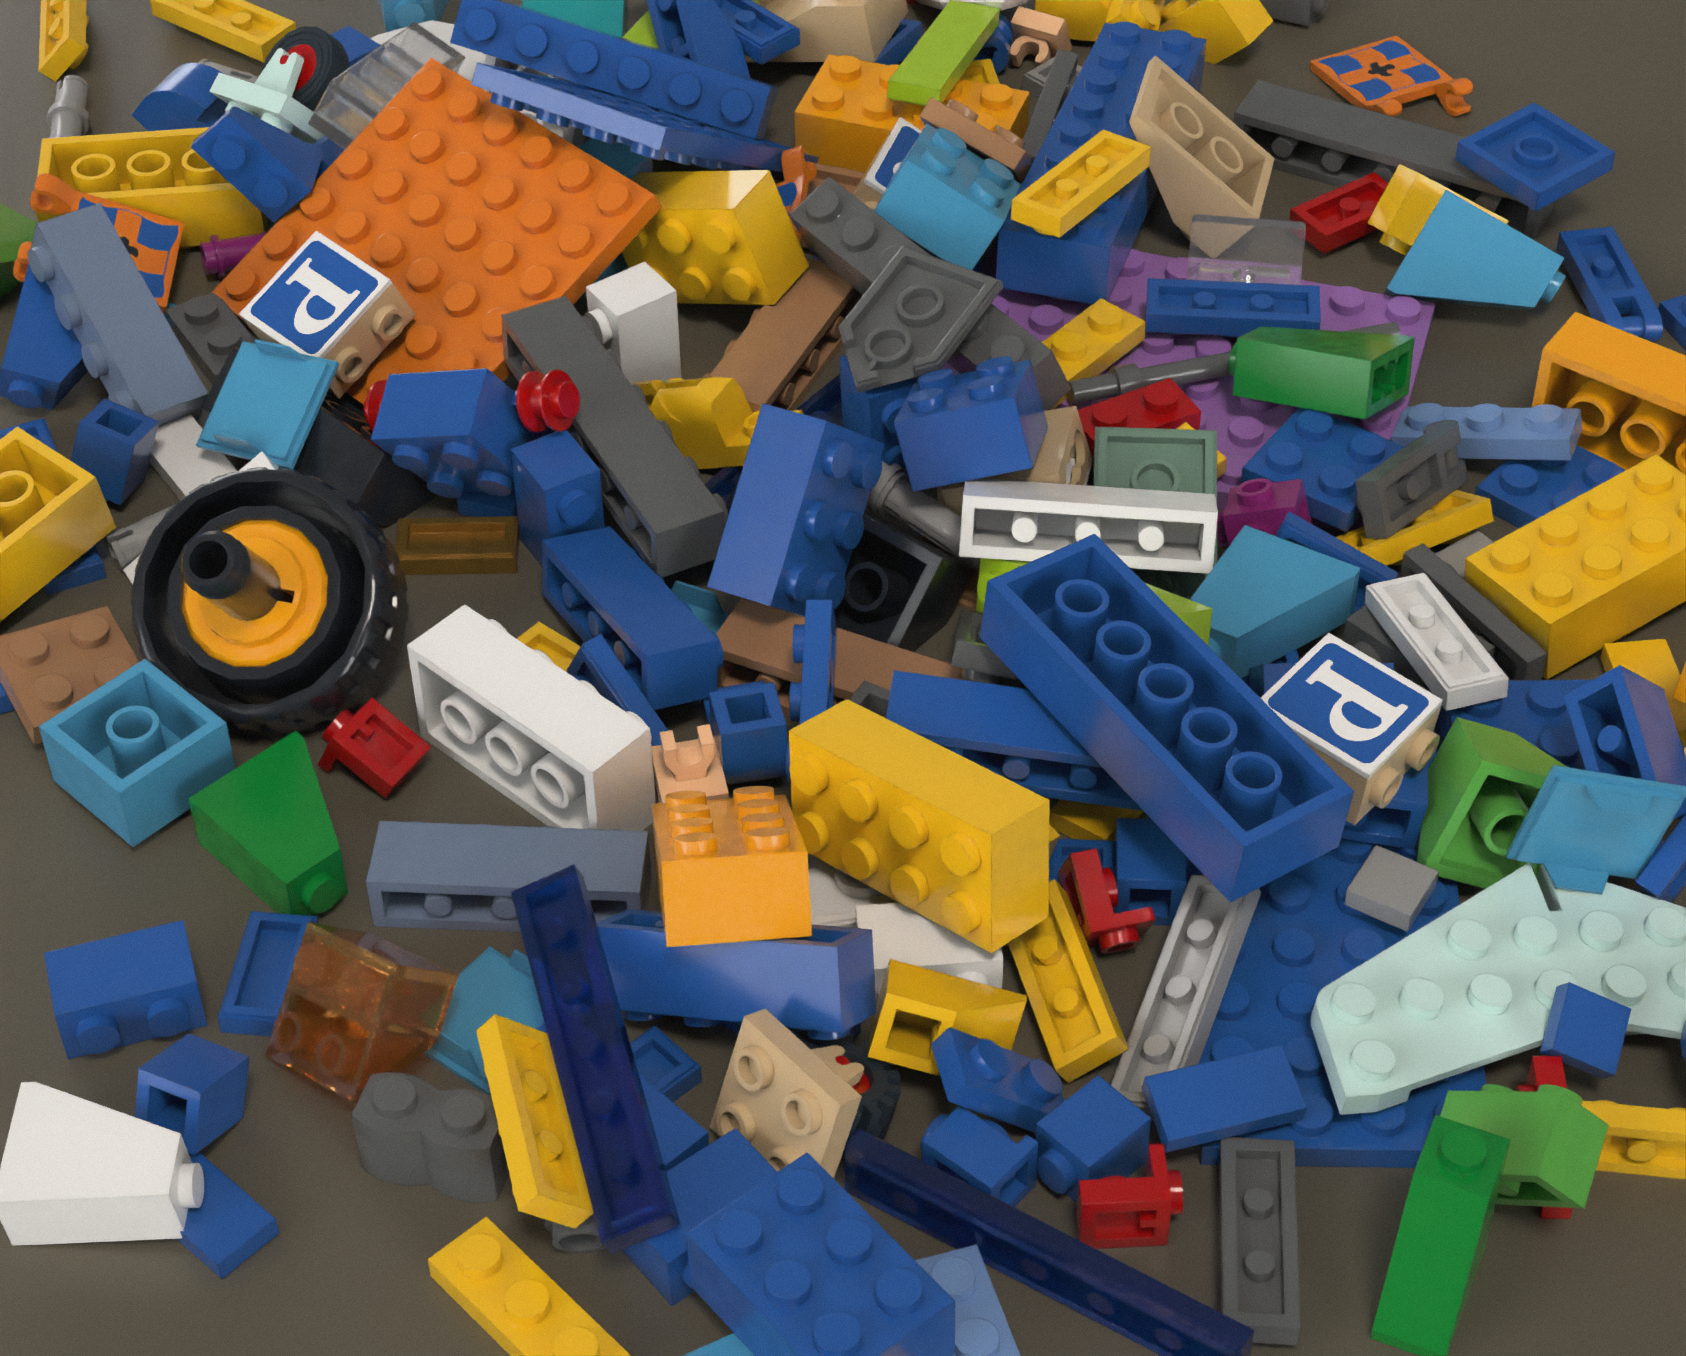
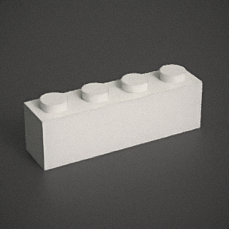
(1137, 524)

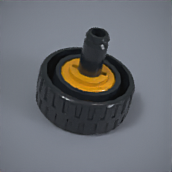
(270, 601)

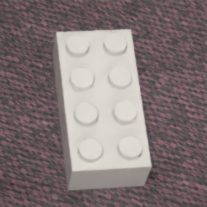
(531, 727)

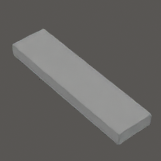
(1185, 986)

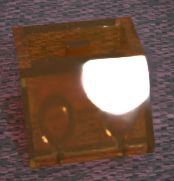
(357, 1009)

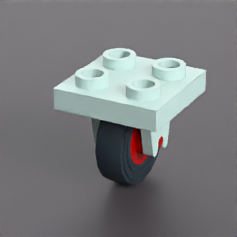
(289, 82)

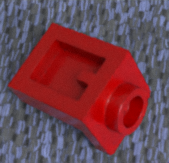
(373, 747)
(1093, 897)
(1130, 1210)

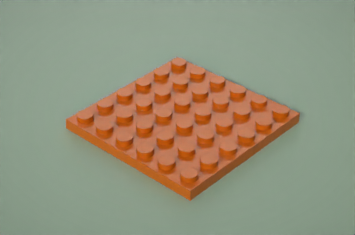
(464, 217)

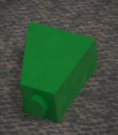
(1322, 369)
(274, 829)
(1440, 1238)

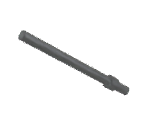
(1130, 377)

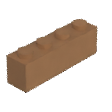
(790, 341)
(760, 648)

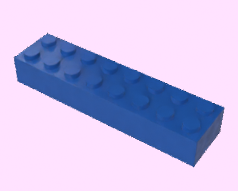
(1093, 252)

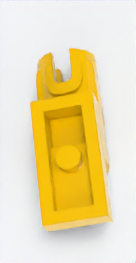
(705, 418)

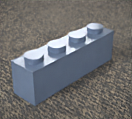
(114, 316)
(467, 872)

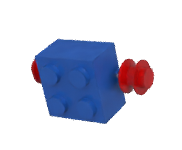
(462, 423)

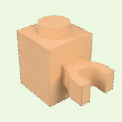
(688, 766)

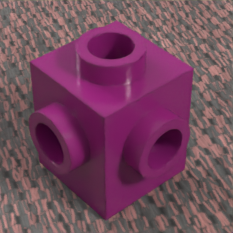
(1260, 506)

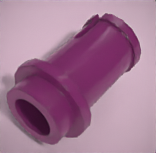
(224, 254)

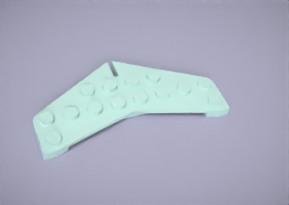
(1486, 981)

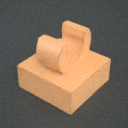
(1037, 35)

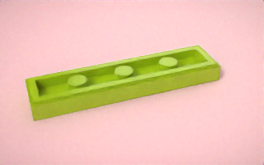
(943, 53)

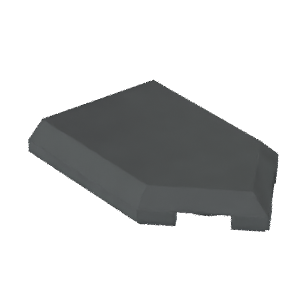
(913, 318)

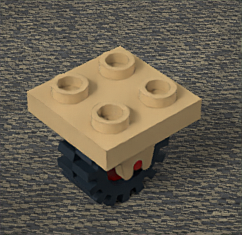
(802, 1093)

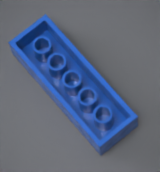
(1165, 716)

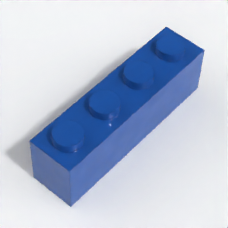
(612, 592)
(802, 981)

